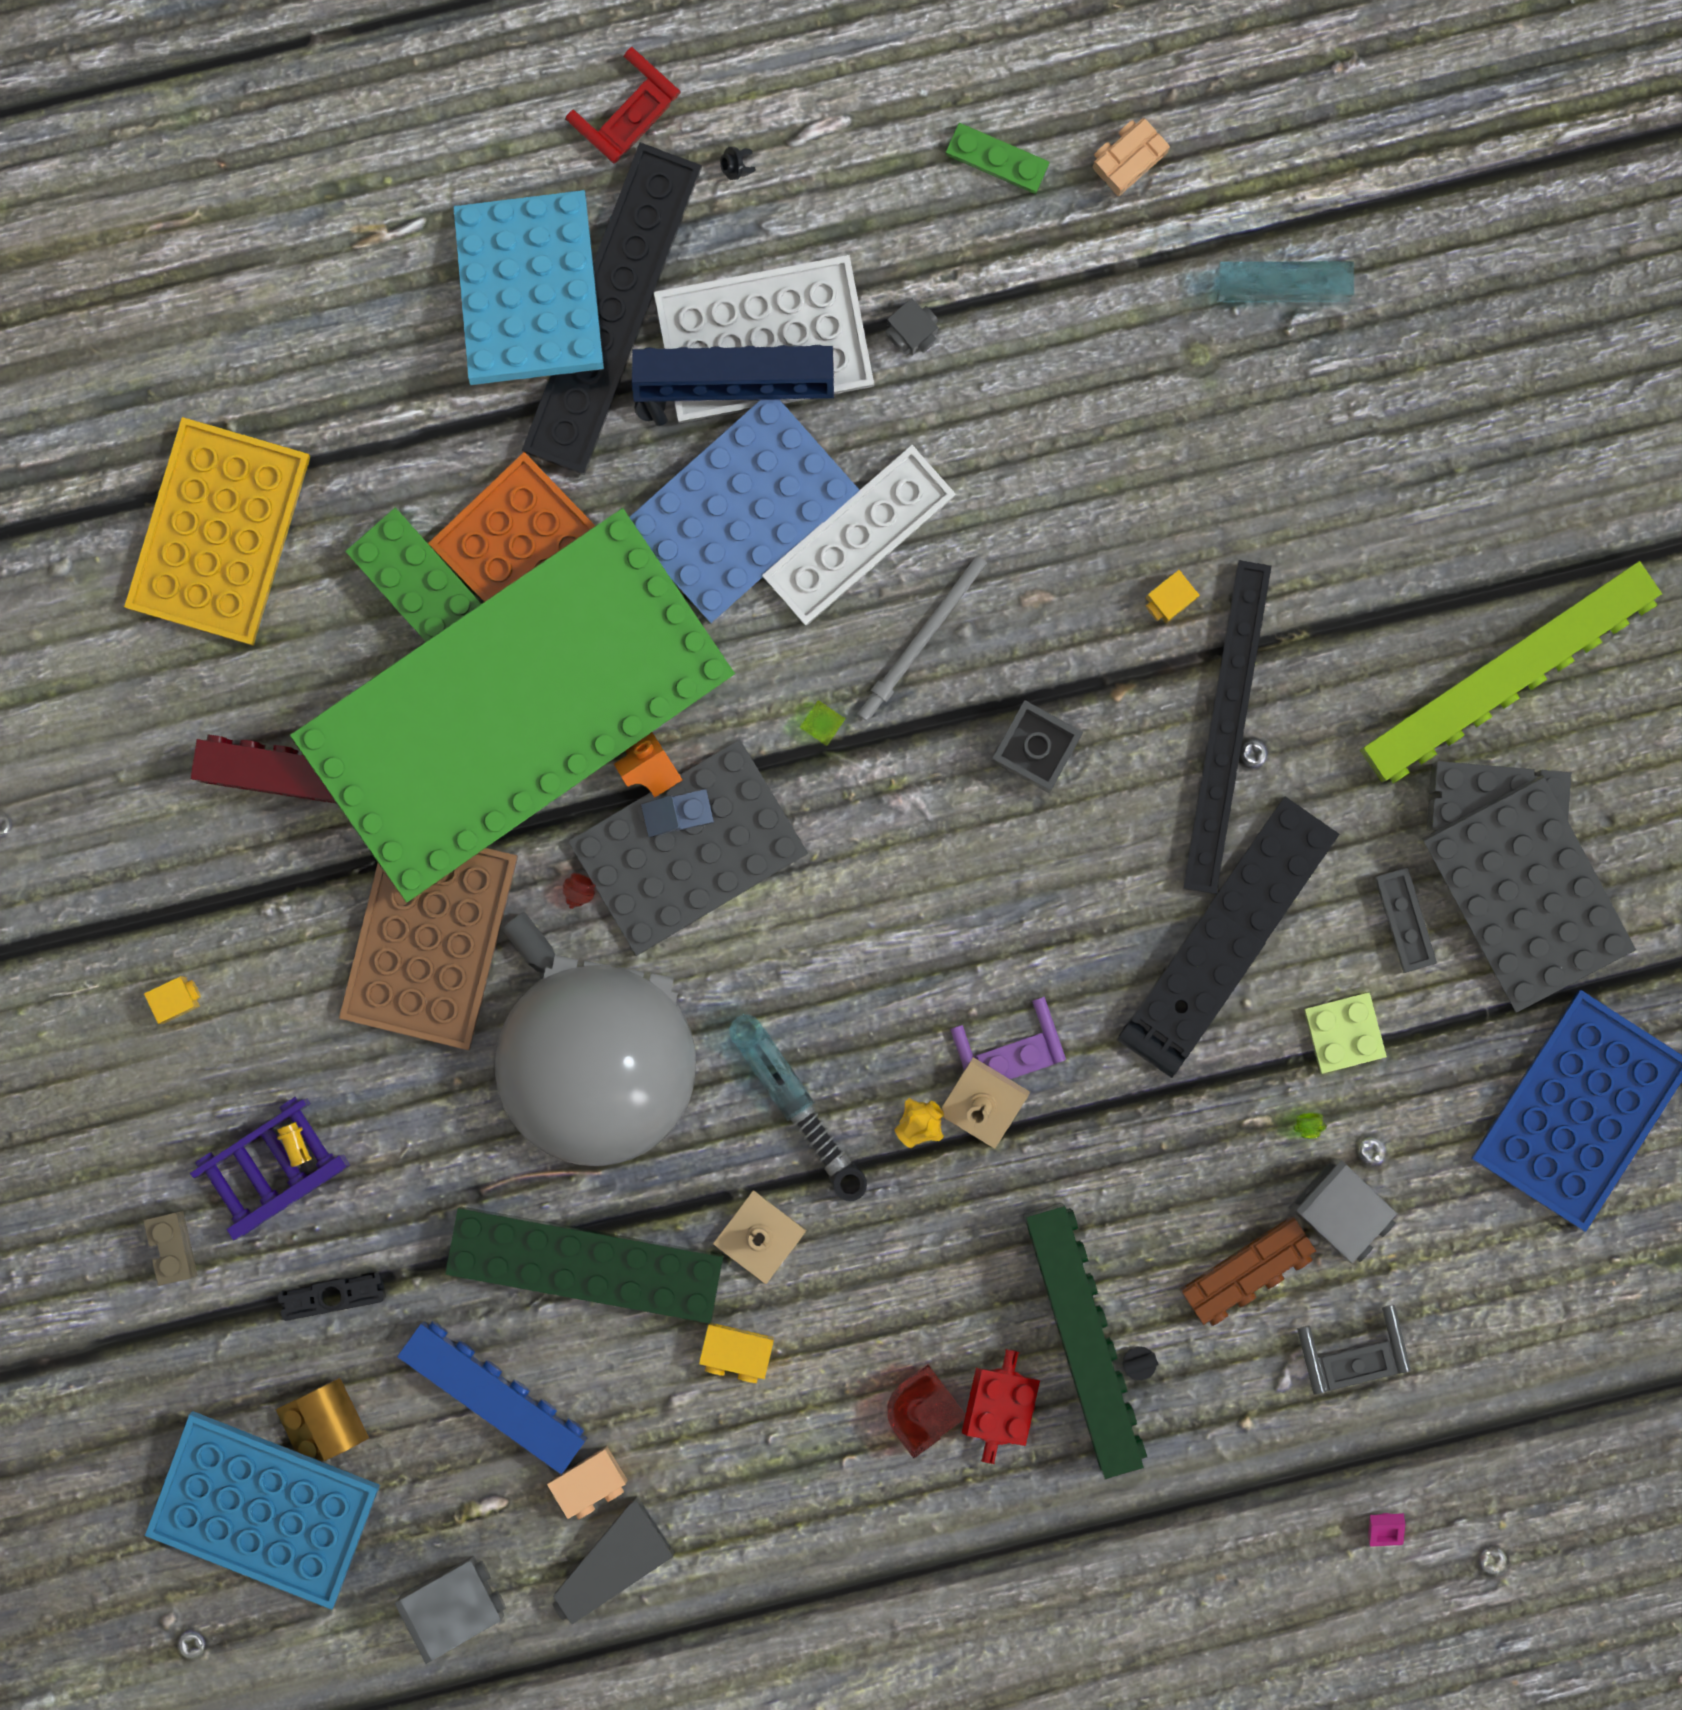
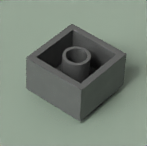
(1037, 746)

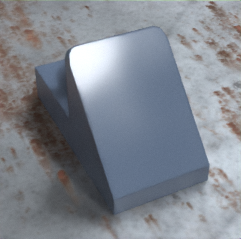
(677, 813)

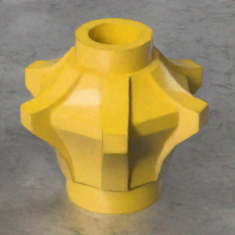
(920, 1123)

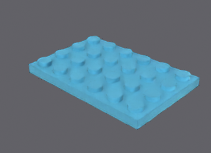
(528, 287)

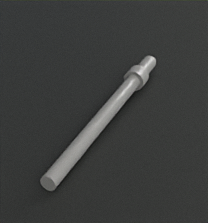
(883, 689)

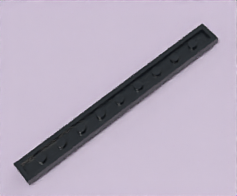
(1227, 727)

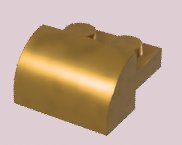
(323, 1422)

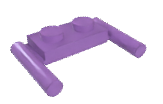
(1021, 1056)

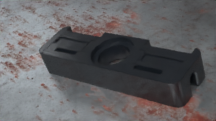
(310, 1300)

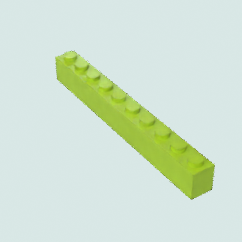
(1510, 672)

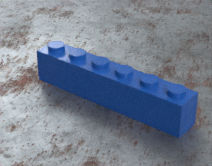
(492, 1396)

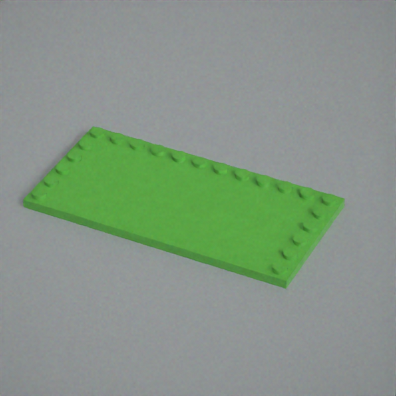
(512, 705)

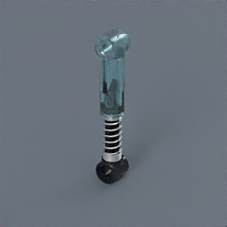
(796, 1104)

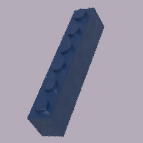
(732, 373)

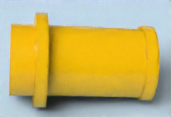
(294, 1144)

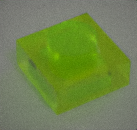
(822, 723)

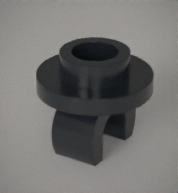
(732, 163)

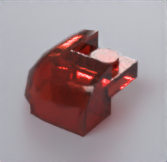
(922, 1411)

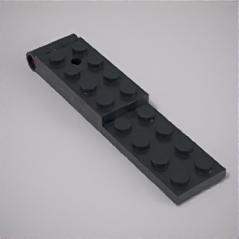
(1228, 937)

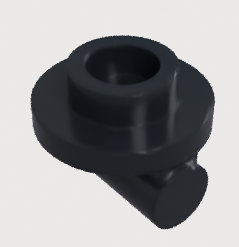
(651, 411)
(1139, 1363)

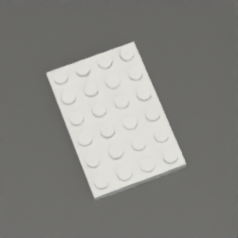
(770, 309)

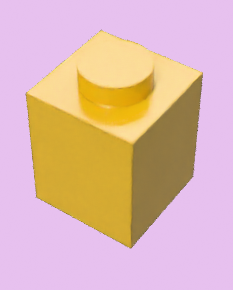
(1171, 597)
(173, 999)

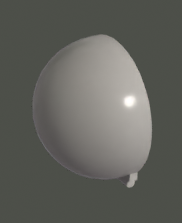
(595, 1062)

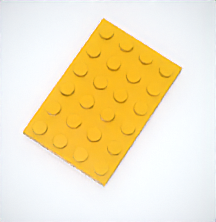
(217, 531)

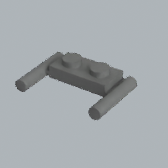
(1359, 1363)

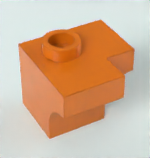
(649, 766)

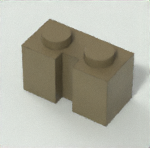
(174, 1247)

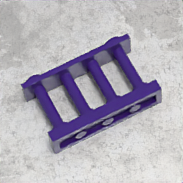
(271, 1200)

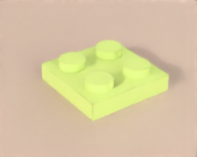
(1345, 1033)

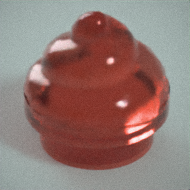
(578, 890)

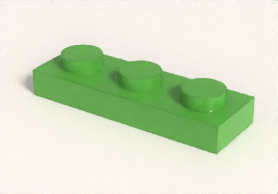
(997, 158)

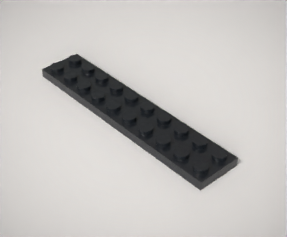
(625, 282)

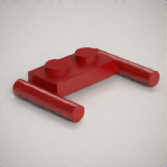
(634, 115)

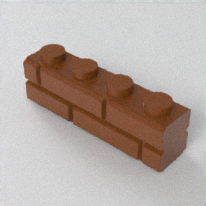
(1248, 1270)

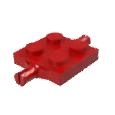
(1000, 1406)

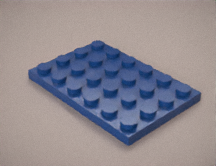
(1581, 1110)

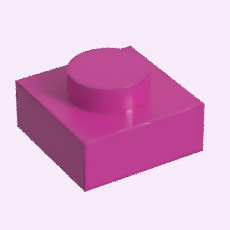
(1386, 1529)

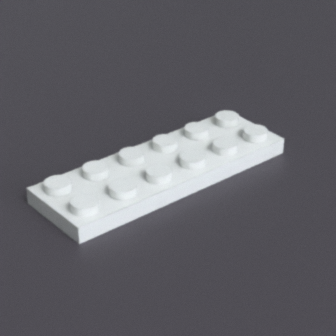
(859, 535)

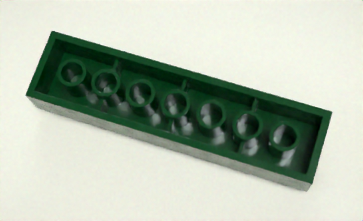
(584, 1264)
(1083, 1340)

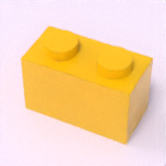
(736, 1352)

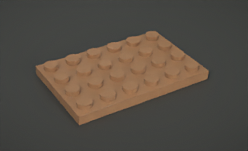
(429, 959)

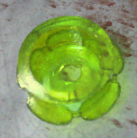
(1310, 1125)

